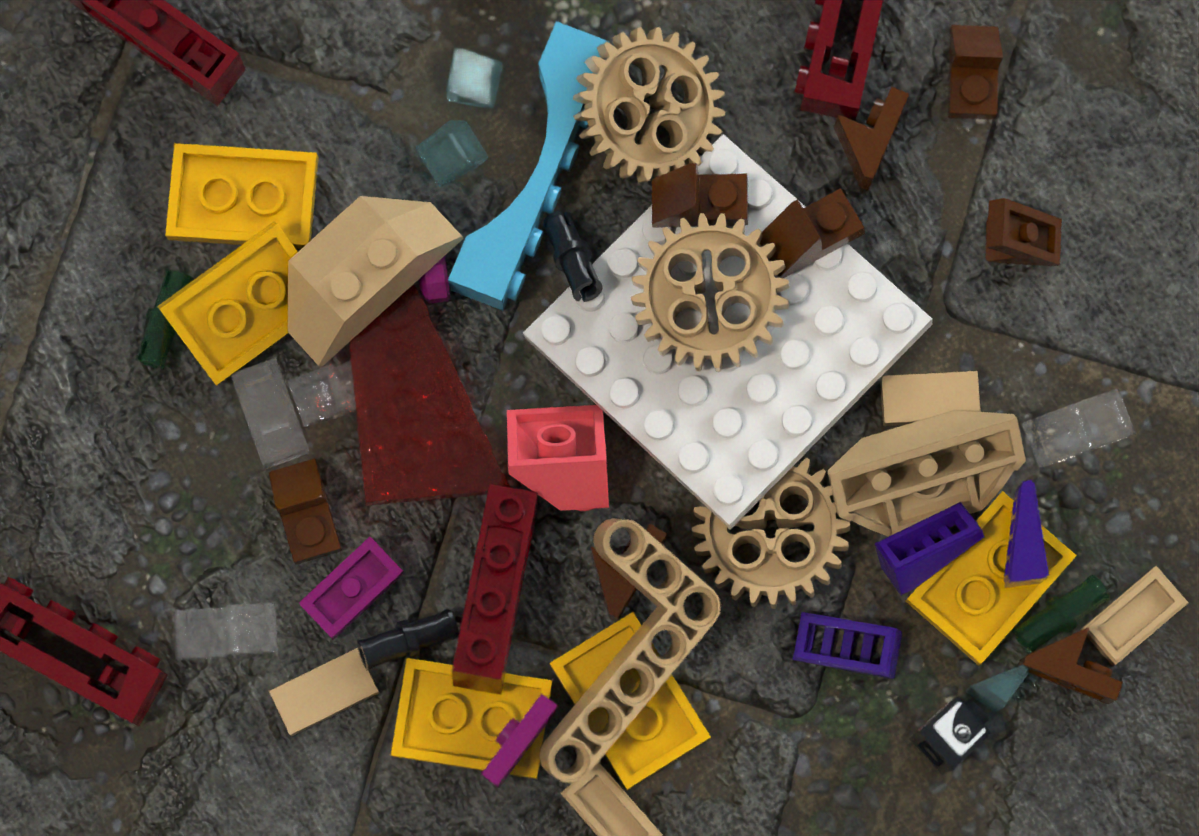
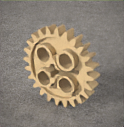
(612, 87)
(668, 297)
(771, 572)

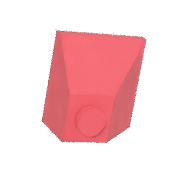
(560, 455)

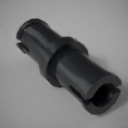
(572, 256)
(407, 639)

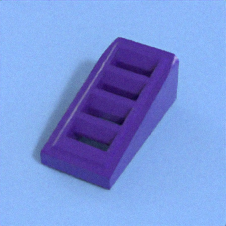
(1026, 550)
(909, 566)
(889, 653)

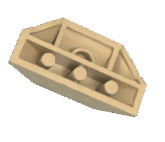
(361, 269)
(926, 468)

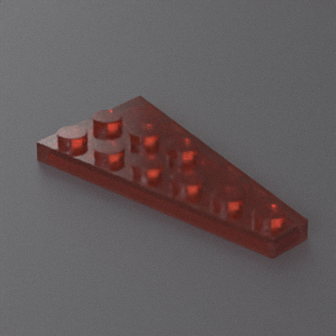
(414, 413)

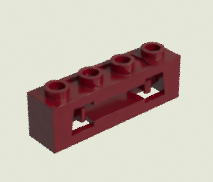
(171, 42)
(830, 93)
(495, 589)
(135, 689)

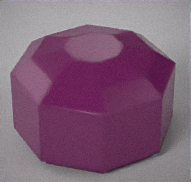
(435, 283)

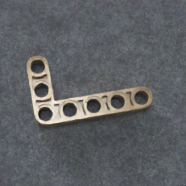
(637, 652)

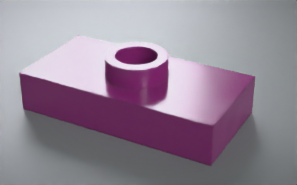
(351, 588)
(517, 739)

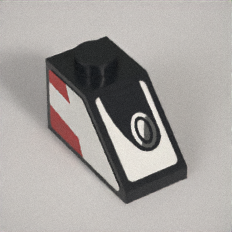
(952, 734)

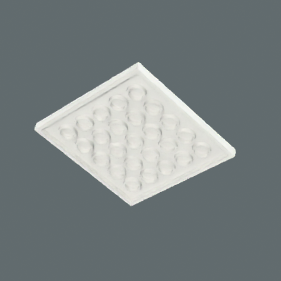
(748, 425)

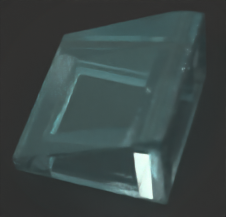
(473, 79)
(451, 152)
(997, 690)

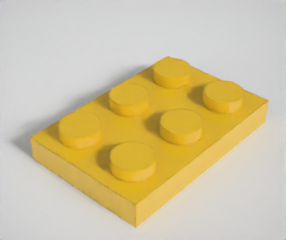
(238, 192)
(235, 305)
(969, 594)
(461, 724)
(659, 732)

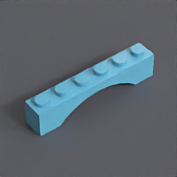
(494, 254)

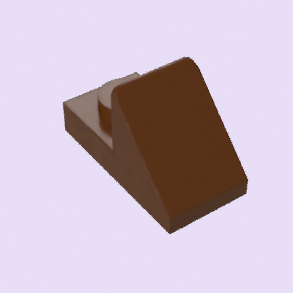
(973, 72)
(867, 145)
(687, 194)
(812, 231)
(1021, 235)
(304, 511)
(614, 587)
(1059, 666)

